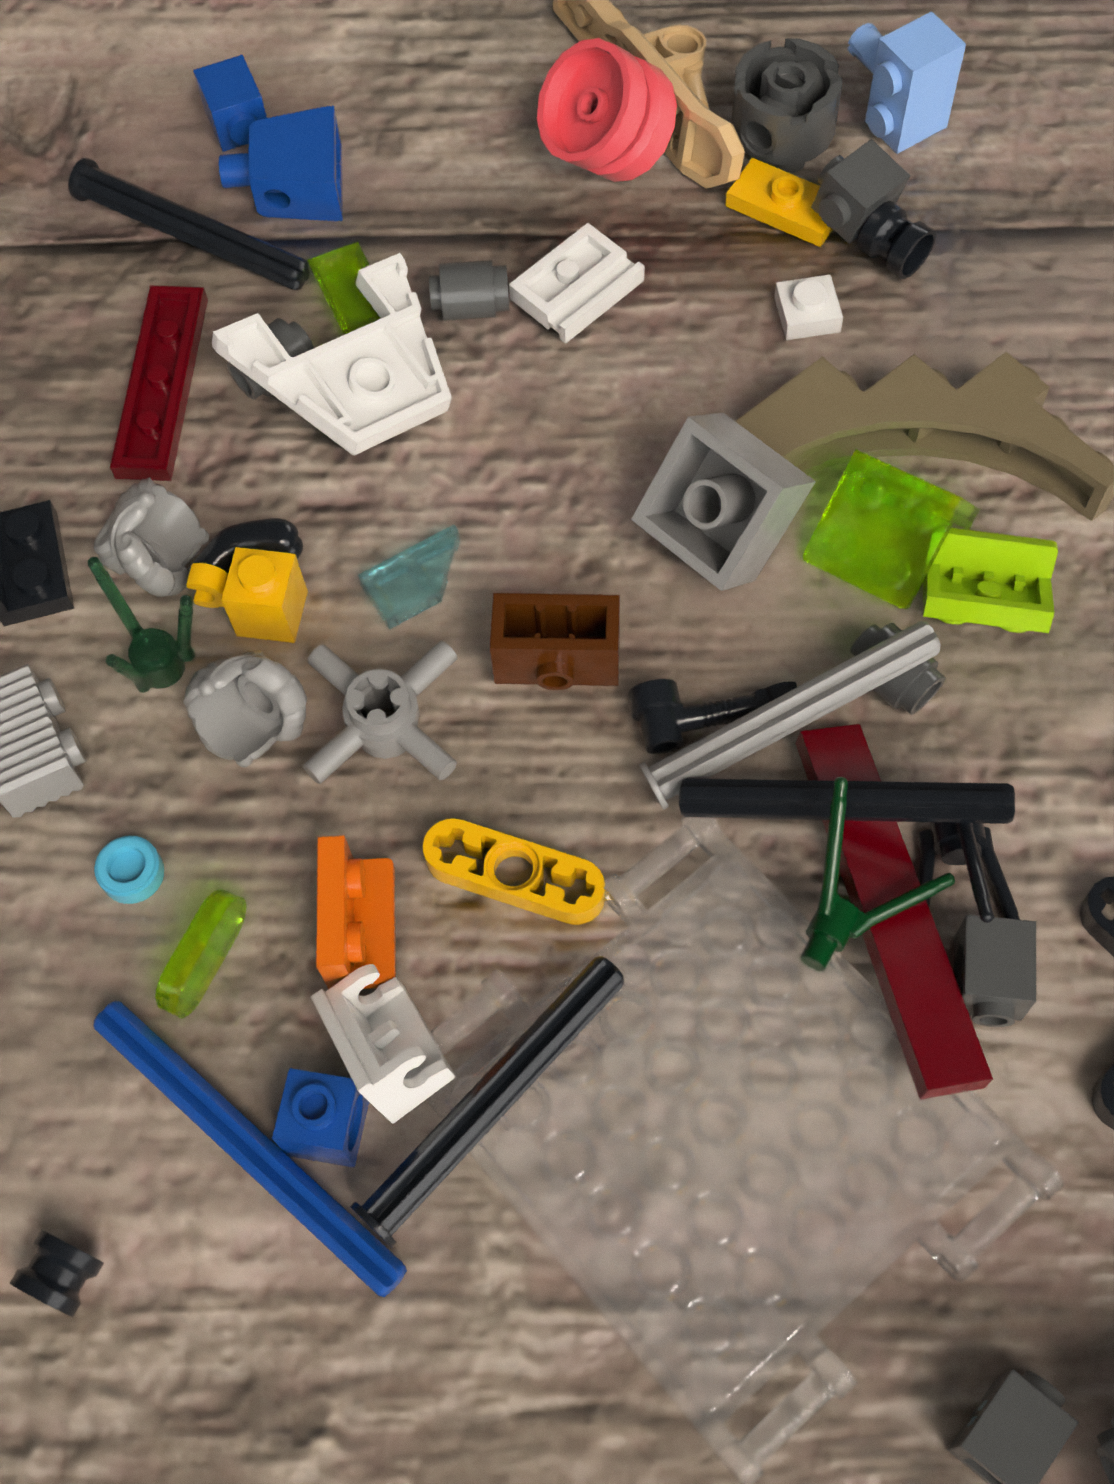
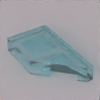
(412, 578)

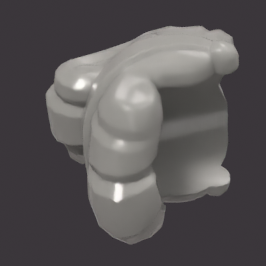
(151, 538)
(245, 706)

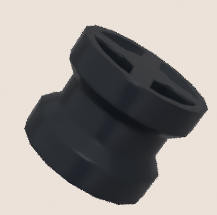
(56, 1273)

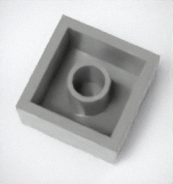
(722, 500)

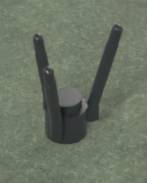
(967, 846)

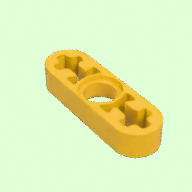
(464, 870)

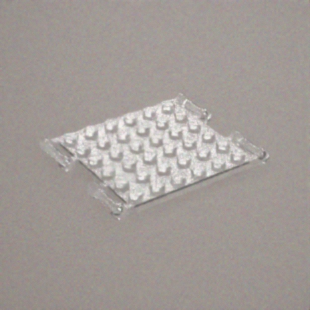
(732, 1144)

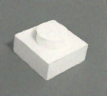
(808, 307)

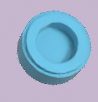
(129, 869)

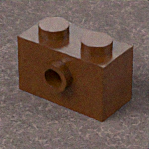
(555, 639)

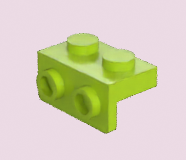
(992, 581)

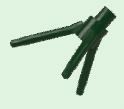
(839, 919)

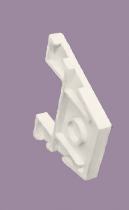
(359, 383)

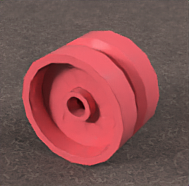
(606, 110)

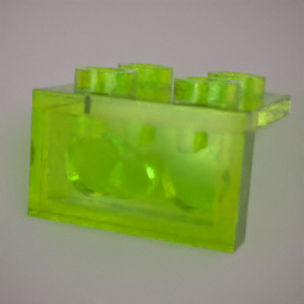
(885, 529)

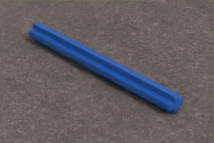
(251, 1149)

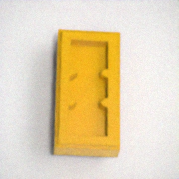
(778, 201)

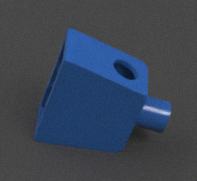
(291, 166)

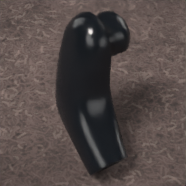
(262, 534)

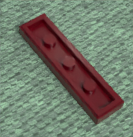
(159, 383)

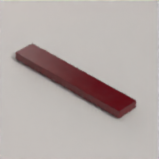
(905, 948)

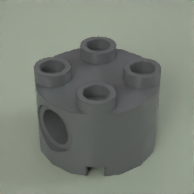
(786, 102)

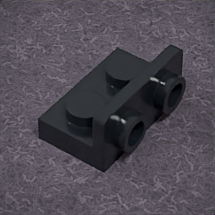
(32, 564)

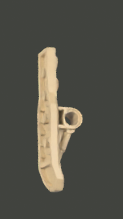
(702, 141)

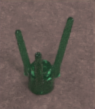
(153, 653)

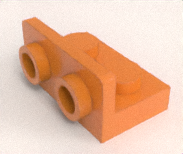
(354, 913)

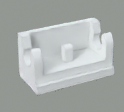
(383, 1042)

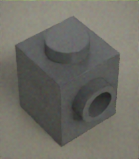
(857, 187)

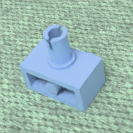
(911, 79)

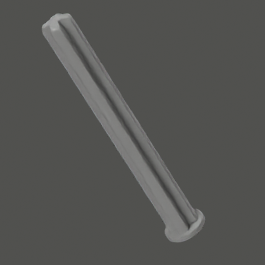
(793, 710)

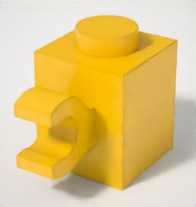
(260, 593)

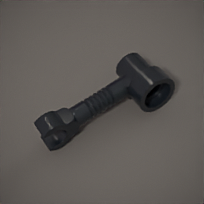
(664, 717)

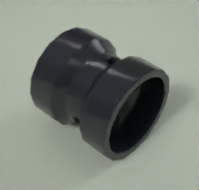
(896, 239)

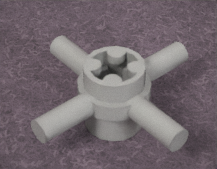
(364, 715)

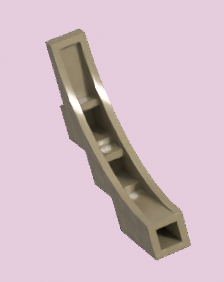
(916, 411)

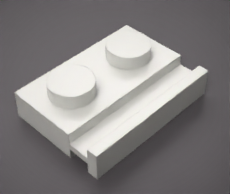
(576, 282)

